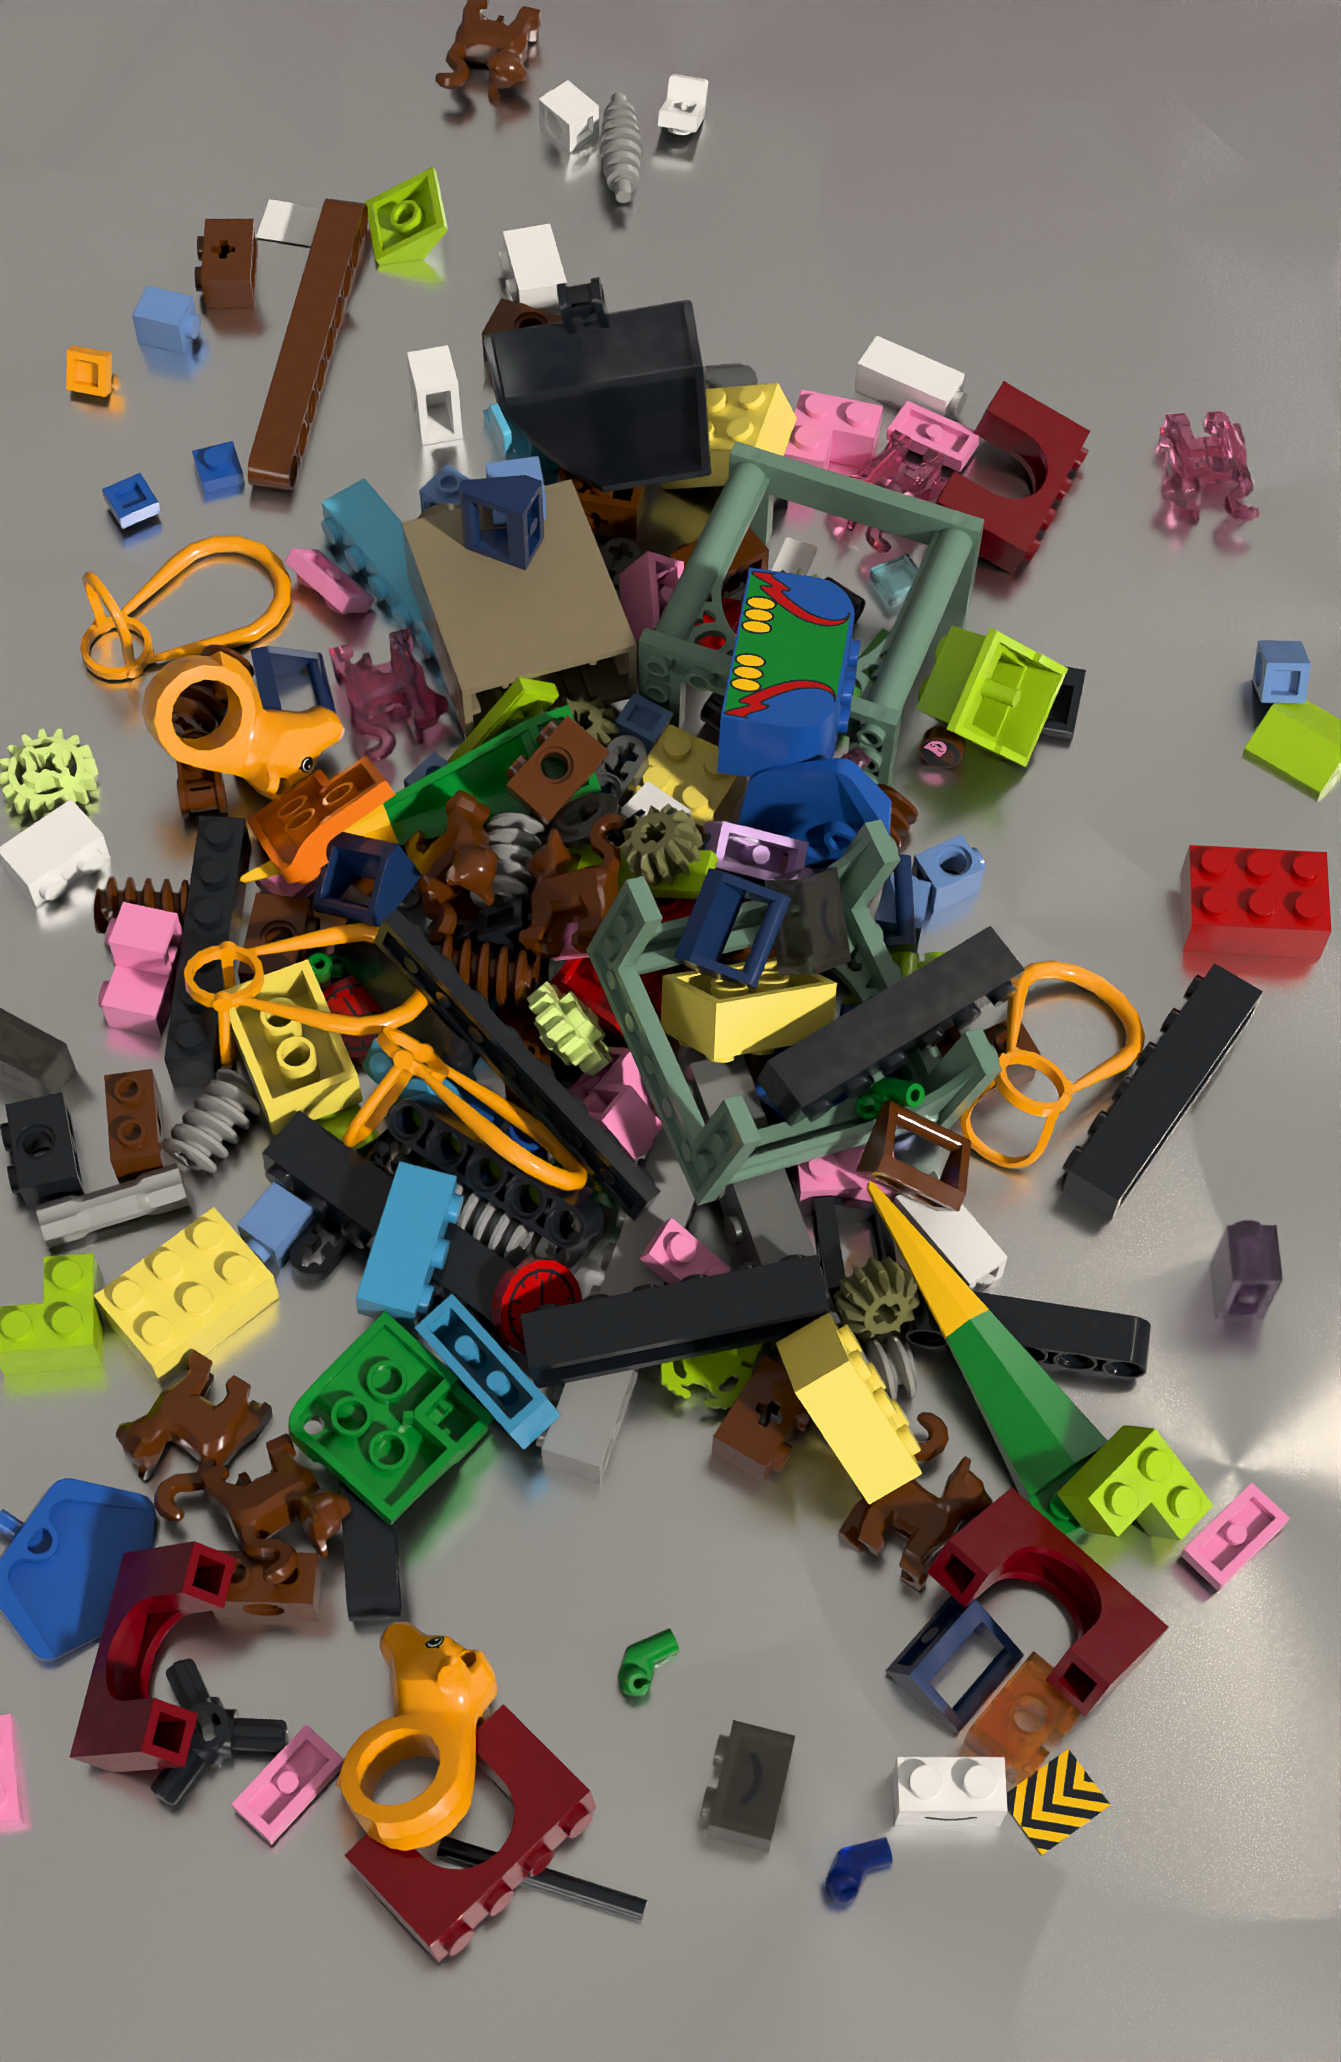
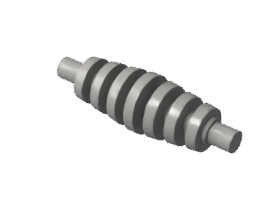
(621, 147)

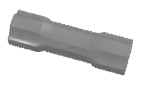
(76, 1216)

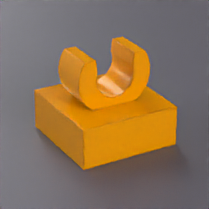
(88, 371)

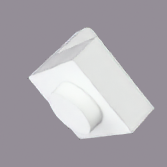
(684, 104)

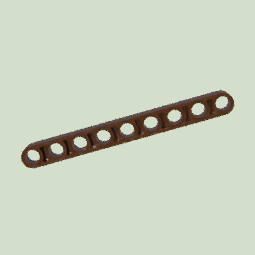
(308, 345)

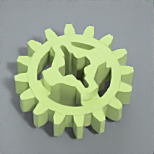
(47, 773)
(569, 1029)

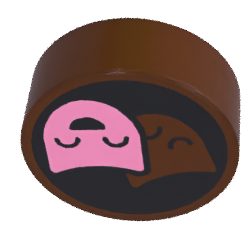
(942, 747)

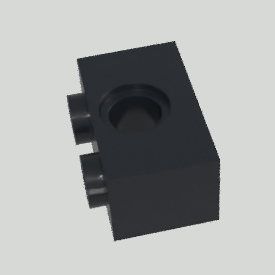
(40, 1124)

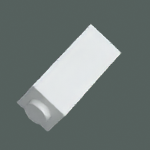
(898, 375)
(957, 1240)

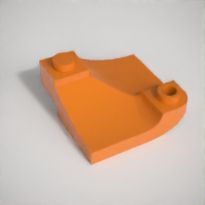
(312, 813)

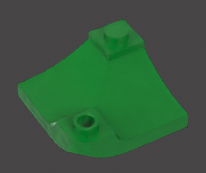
(388, 1419)

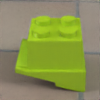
(991, 691)

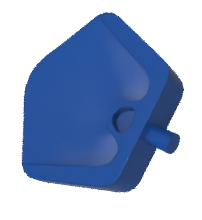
(816, 804)
(67, 1561)

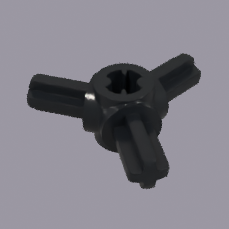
(230, 1732)

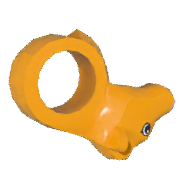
(255, 743)
(438, 1704)

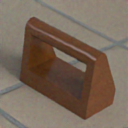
(881, 1167)

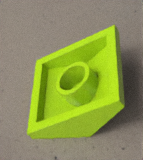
(407, 219)
(1299, 744)

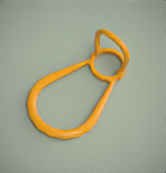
(118, 618)
(327, 1021)
(410, 1063)
(1065, 1088)

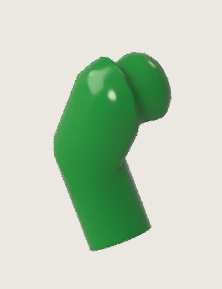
(326, 967)
(892, 1089)
(639, 1661)

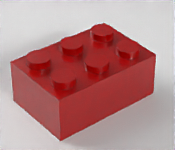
(1255, 901)

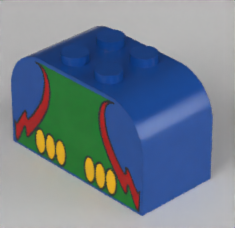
(788, 673)

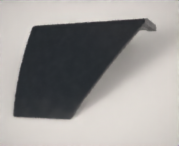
(607, 391)

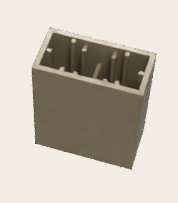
(507, 623)

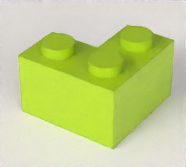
(63, 1329)
(1139, 1480)

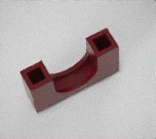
(1047, 449)
(1022, 1544)
(153, 1591)
(447, 1904)

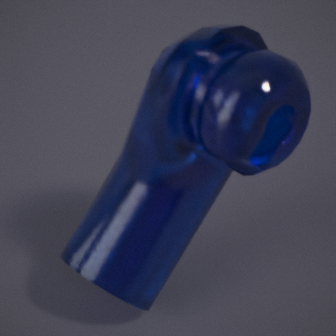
(850, 1867)

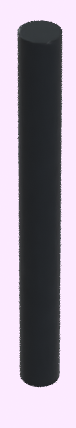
(552, 1881)

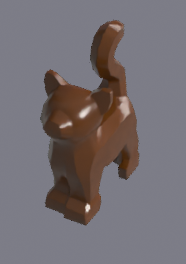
(491, 44)
(454, 862)
(571, 894)
(200, 1427)
(274, 1502)
(918, 1513)

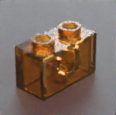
(999, 1735)

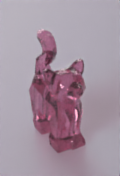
(1206, 460)
(891, 472)
(384, 688)

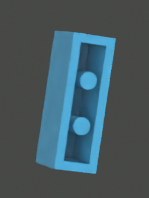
(409, 1245)
(488, 1371)

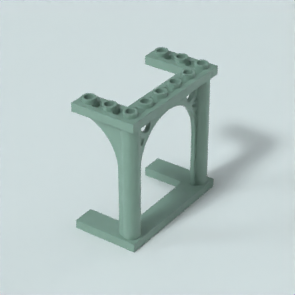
(945, 578)
(729, 1144)

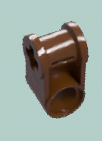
(198, 787)

